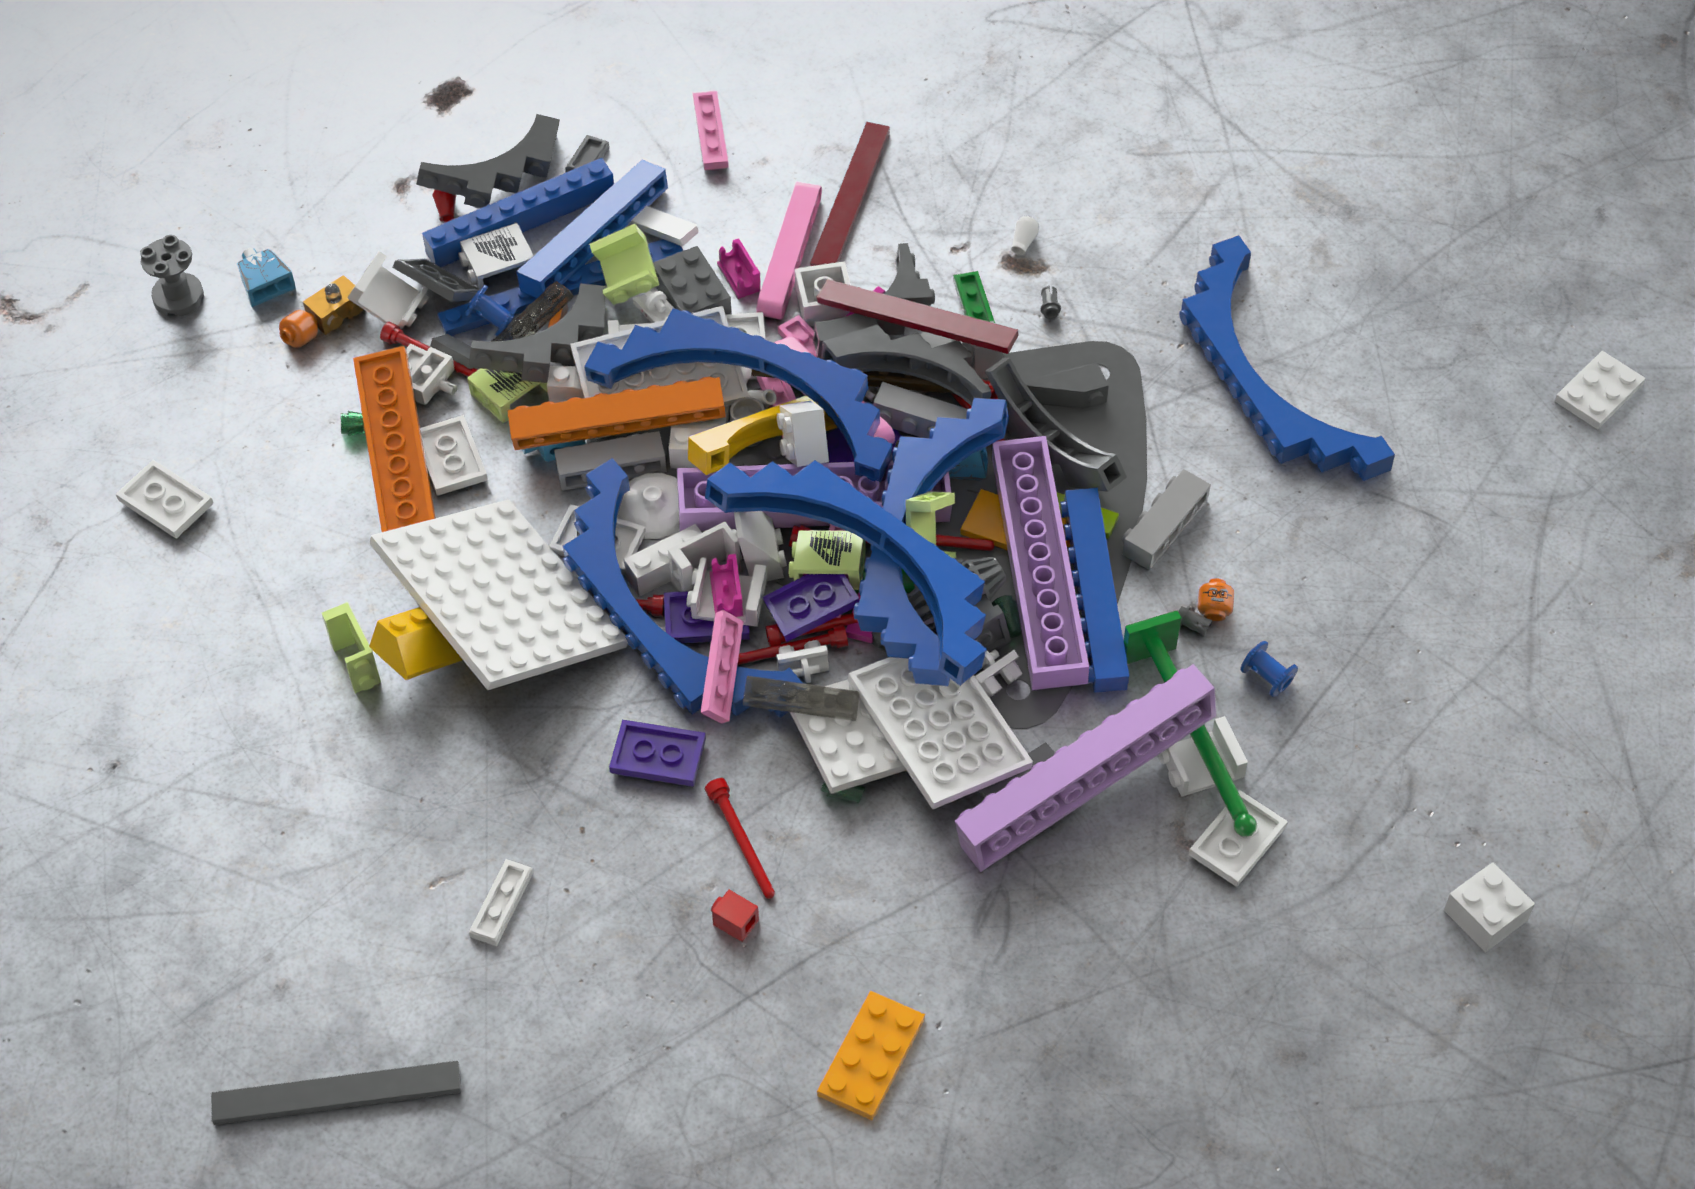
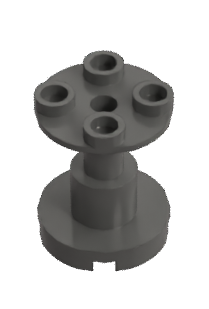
(176, 289)

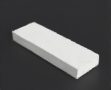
(665, 226)
(501, 902)

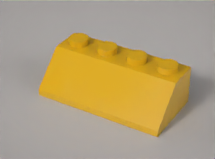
(412, 644)

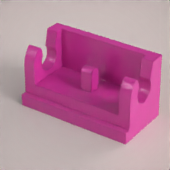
(739, 270)
(726, 586)

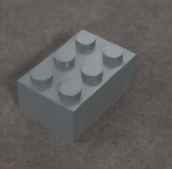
(691, 282)

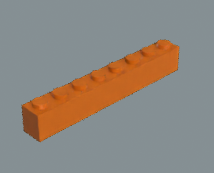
(616, 413)

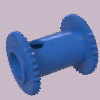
(490, 310)
(1269, 668)

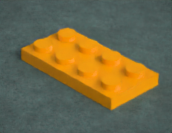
(871, 1055)

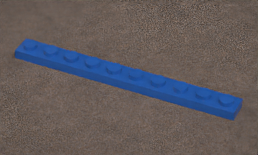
(456, 322)

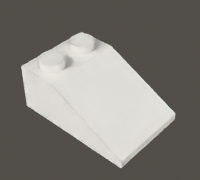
(679, 439)
(760, 543)

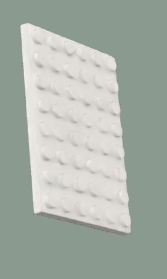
(498, 593)

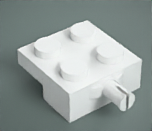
(429, 372)

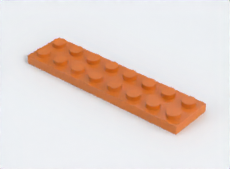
(394, 439)

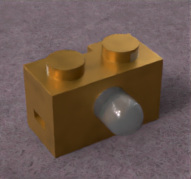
(332, 305)

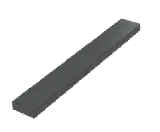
(335, 1092)

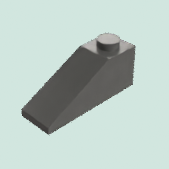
(1071, 388)

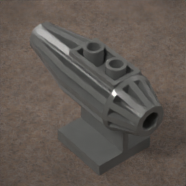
(995, 630)

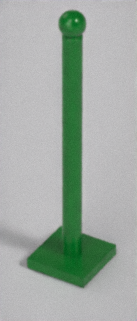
(1155, 639)

